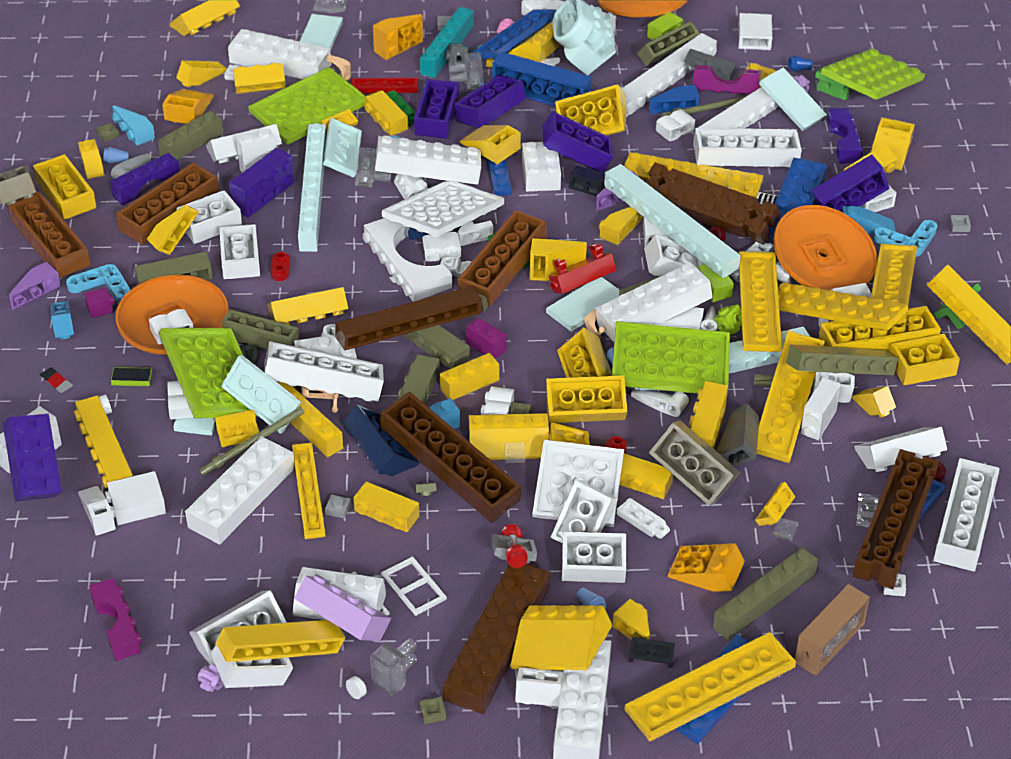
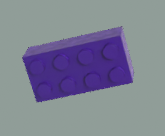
(489, 101)
(436, 108)
(577, 141)
(262, 182)
(853, 186)
(32, 457)

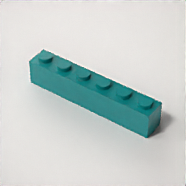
(453, 32)

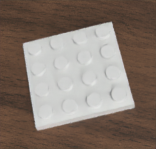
(570, 462)

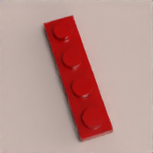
(374, 85)

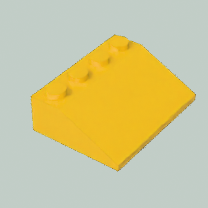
(599, 110)
(560, 637)

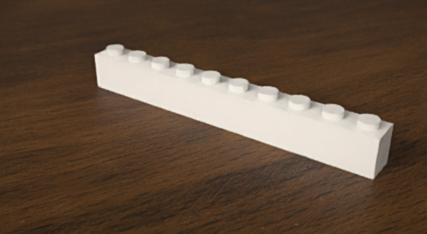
(665, 73)

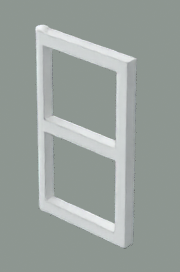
(426, 579)

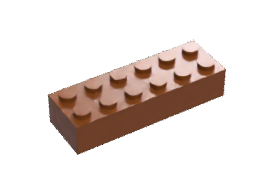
(184, 187)
(49, 234)
(503, 256)

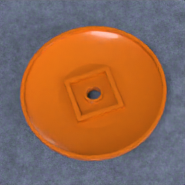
(641, 8)
(824, 230)
(161, 295)

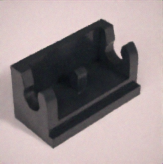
(587, 180)
(651, 651)

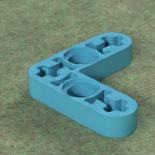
(887, 236)
(102, 277)

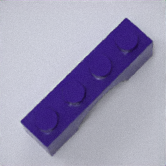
(841, 123)
(127, 186)

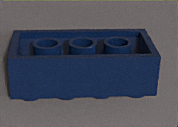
(380, 448)

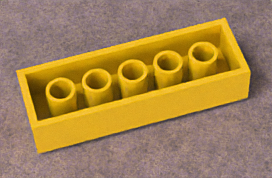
(918, 324)

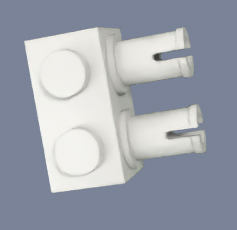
(539, 686)

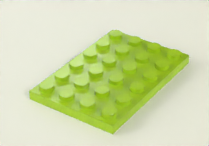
(873, 74)
(307, 103)
(670, 357)
(201, 365)

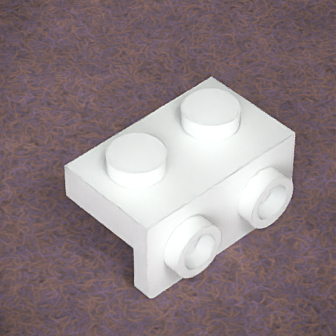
(409, 185)

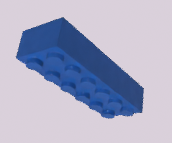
(540, 80)
(797, 186)

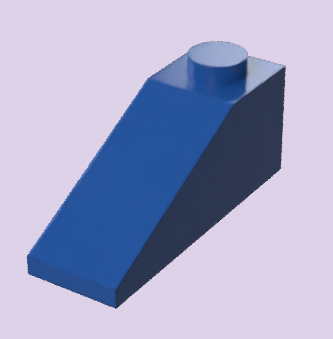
(679, 97)

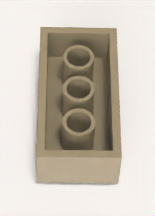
(16, 184)
(694, 462)

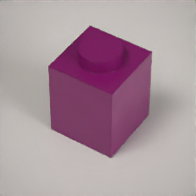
(99, 302)

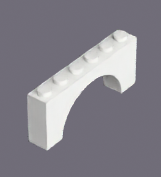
(415, 279)

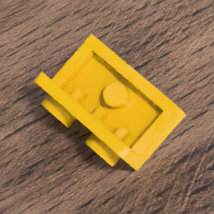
(236, 427)
(776, 505)

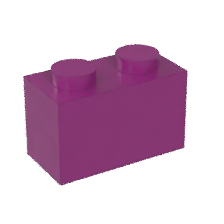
(486, 338)

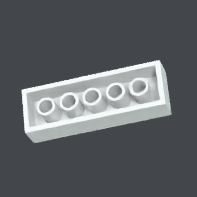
(298, 58)
(746, 147)
(428, 159)
(656, 299)
(324, 371)
(240, 490)
(966, 515)
(582, 709)

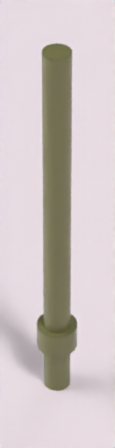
(705, 107)
(218, 462)

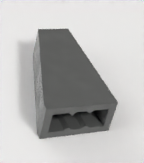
(740, 436)

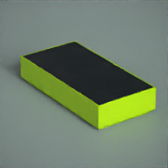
(131, 376)

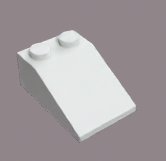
(667, 255)
(584, 511)

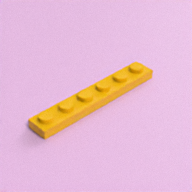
(308, 491)

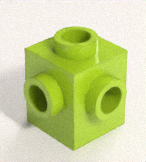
(729, 319)

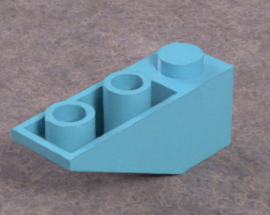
(135, 125)

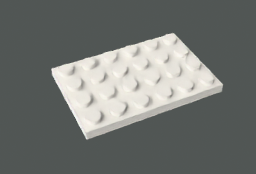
(442, 208)

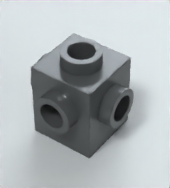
(454, 51)

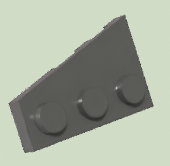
(721, 67)

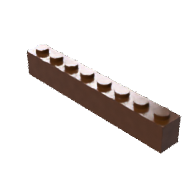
(407, 318)

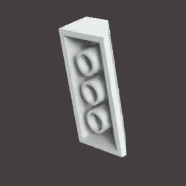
(226, 147)
(883, 452)
(365, 588)
(255, 610)

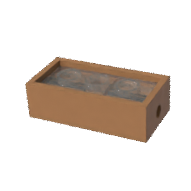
(832, 629)

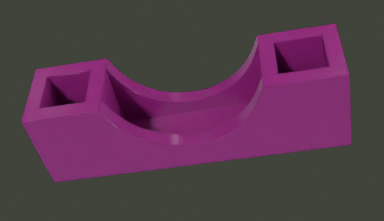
(706, 78)
(108, 601)

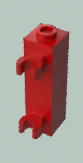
(582, 272)

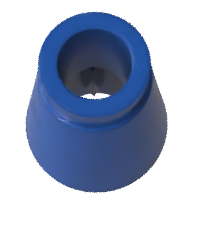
(798, 63)

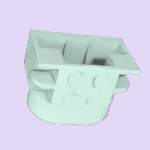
(584, 34)

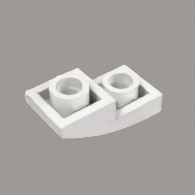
(455, 265)

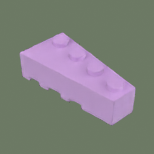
(342, 609)

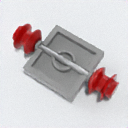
(513, 547)

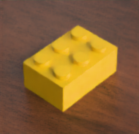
(925, 359)

